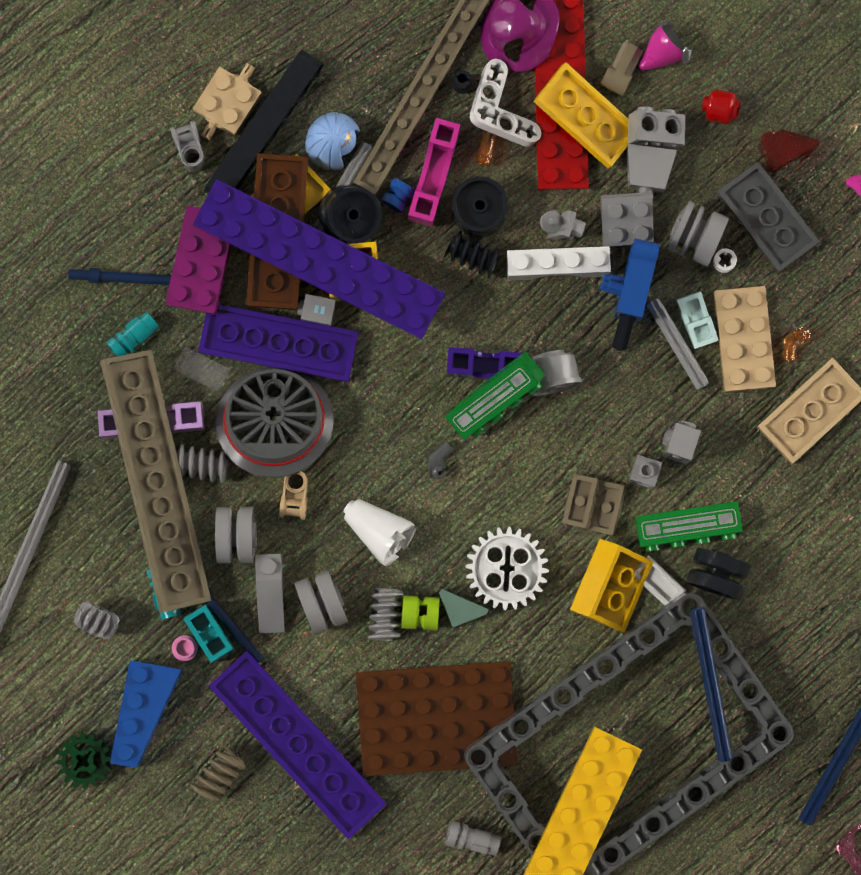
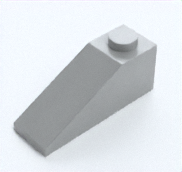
(270, 593)

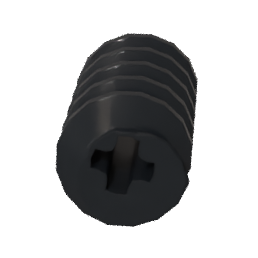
(473, 253)

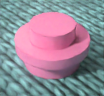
(184, 648)

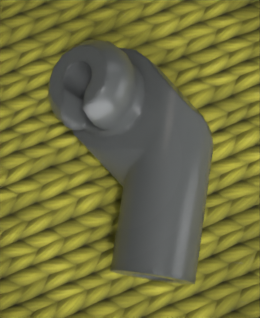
(436, 460)

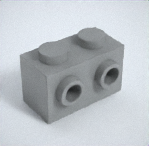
(680, 442)

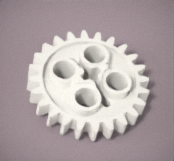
(530, 570)

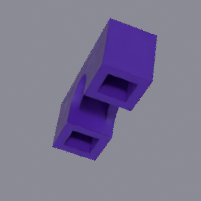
(477, 365)

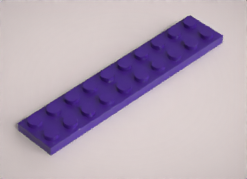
(319, 259)

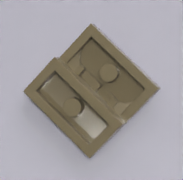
(594, 505)

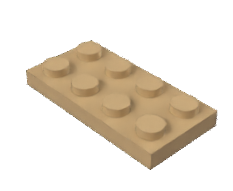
(744, 339)
(811, 411)

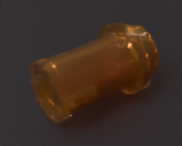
(485, 154)

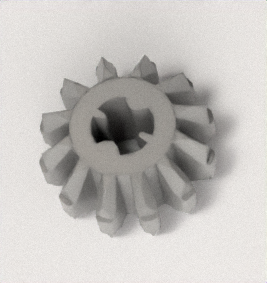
(96, 620)

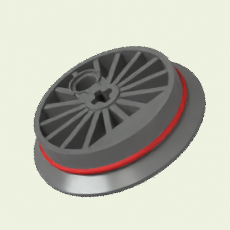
(274, 458)

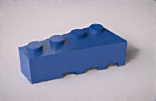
(142, 707)

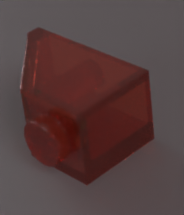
(784, 147)

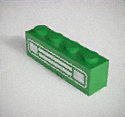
(495, 395)
(688, 525)

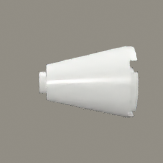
(379, 529)

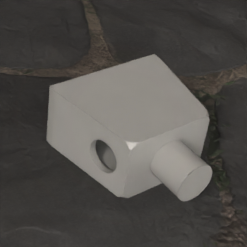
(648, 168)

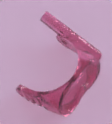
(847, 851)

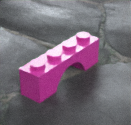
(434, 172)

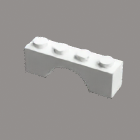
(560, 261)

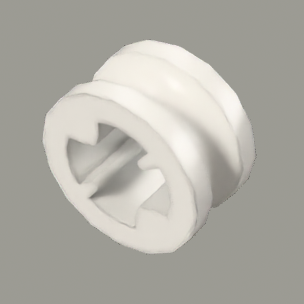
(732, 262)

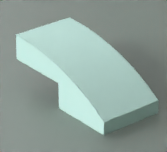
(697, 320)

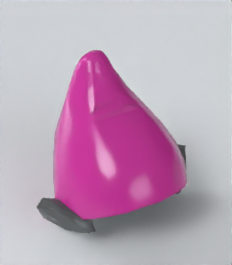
(664, 49)

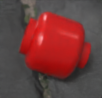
(721, 106)

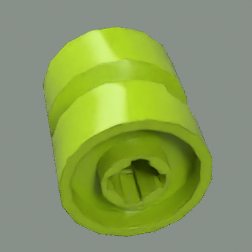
(411, 616)

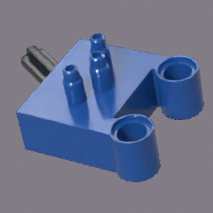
(631, 289)

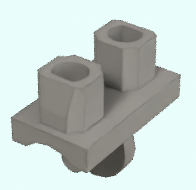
(562, 225)

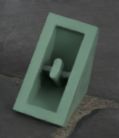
(459, 609)

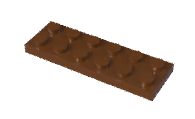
(282, 185)

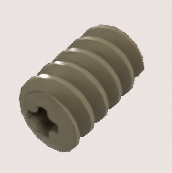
(218, 775)

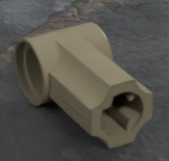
(620, 73)

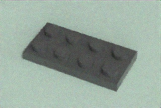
(768, 217)

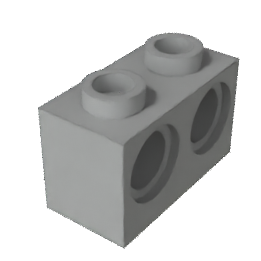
(657, 134)

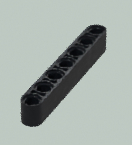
(267, 121)

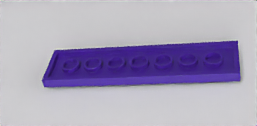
(297, 745)

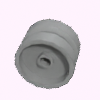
(239, 534)
(321, 602)

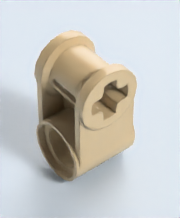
(294, 497)

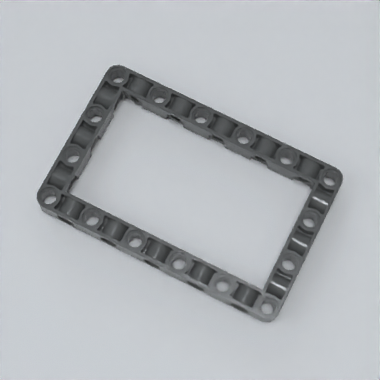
(676, 804)

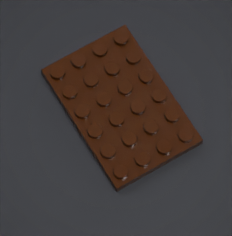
(431, 716)

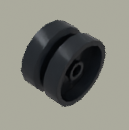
(468, 197)
(350, 227)
(719, 570)

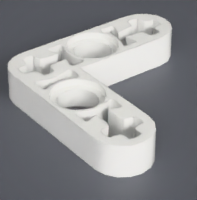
(491, 108)

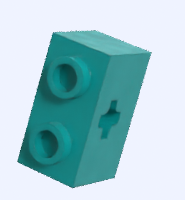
(209, 634)

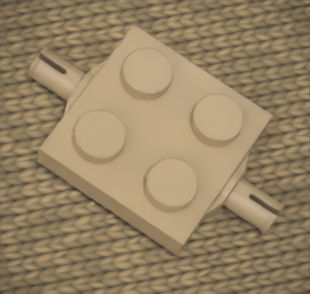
(227, 101)

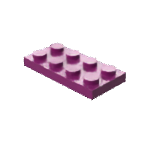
(197, 268)

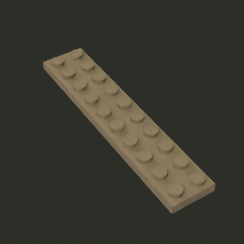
(155, 480)

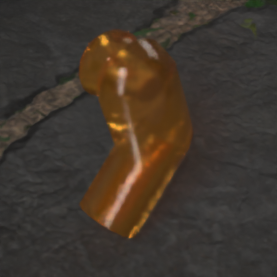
(793, 341)

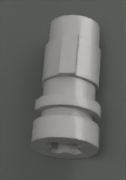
(472, 839)

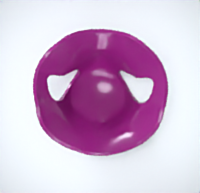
(513, 20)

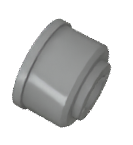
(559, 371)

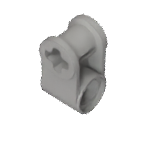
(188, 143)

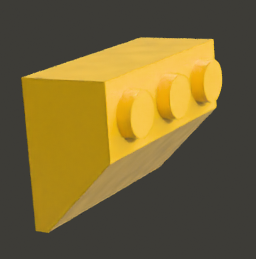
(610, 585)

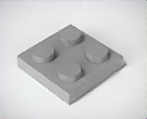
(626, 218)

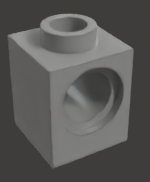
(645, 472)

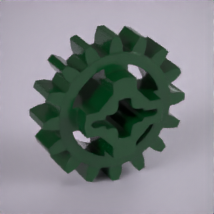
(75, 752)

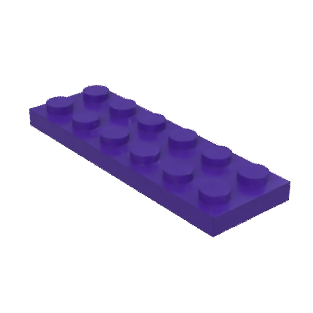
(279, 343)

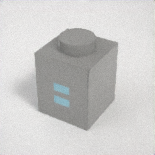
(317, 310)

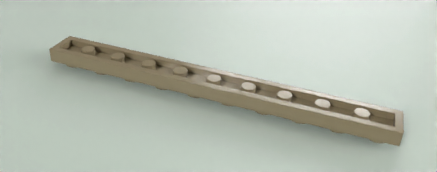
(419, 94)

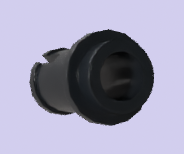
(462, 88)

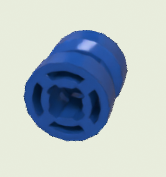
(397, 195)

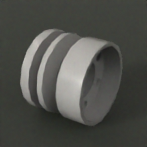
(698, 233)

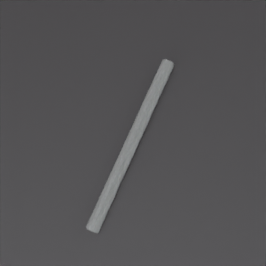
(32, 539)

